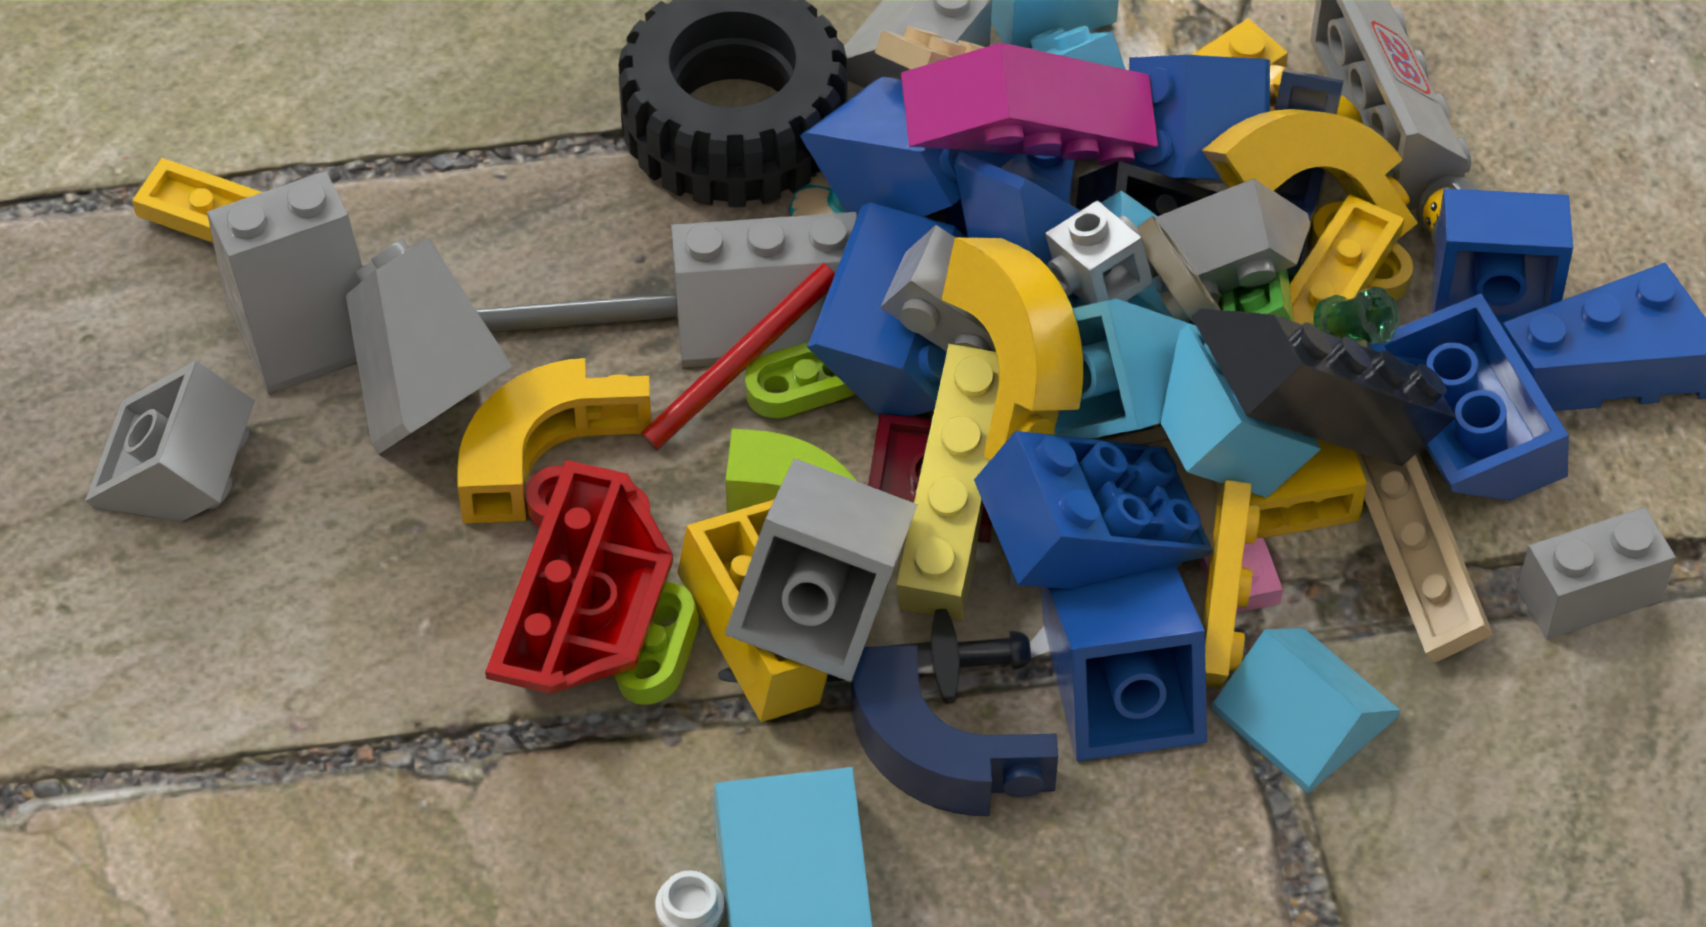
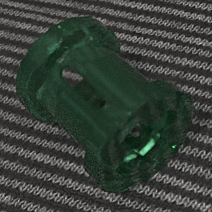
(1367, 317)

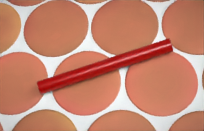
(738, 357)

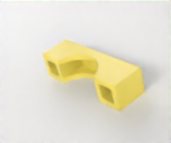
(946, 523)

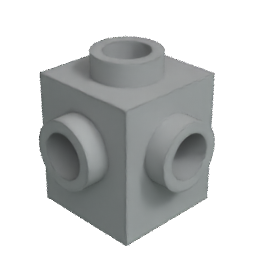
(1098, 256)

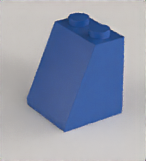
(869, 158)
(1128, 663)

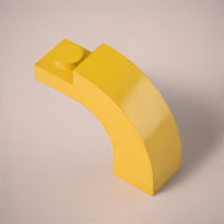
(1291, 140)
(1030, 330)
(528, 420)

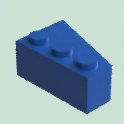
(1616, 343)

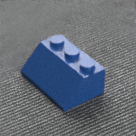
(861, 342)
(1504, 427)

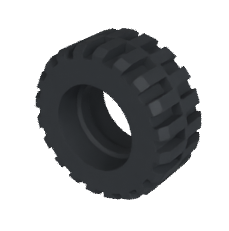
(720, 149)

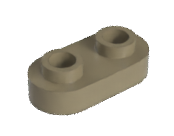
(1185, 289)

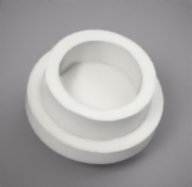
(689, 901)

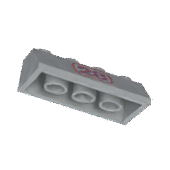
(1390, 88)

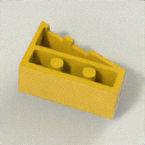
(713, 570)

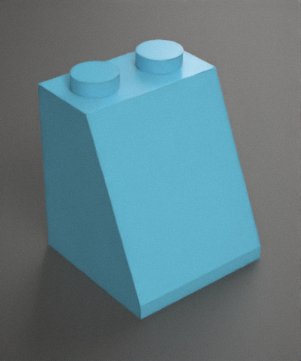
(1124, 369)
(792, 851)

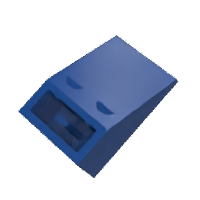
(1087, 509)

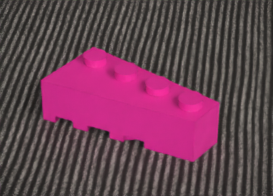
(1029, 105)

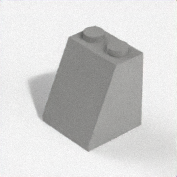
(286, 277)
(416, 341)
(820, 569)

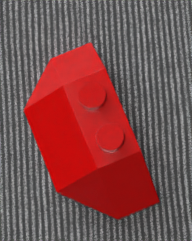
(584, 586)

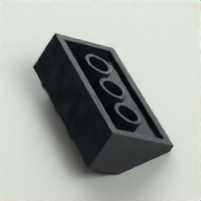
(1326, 384)

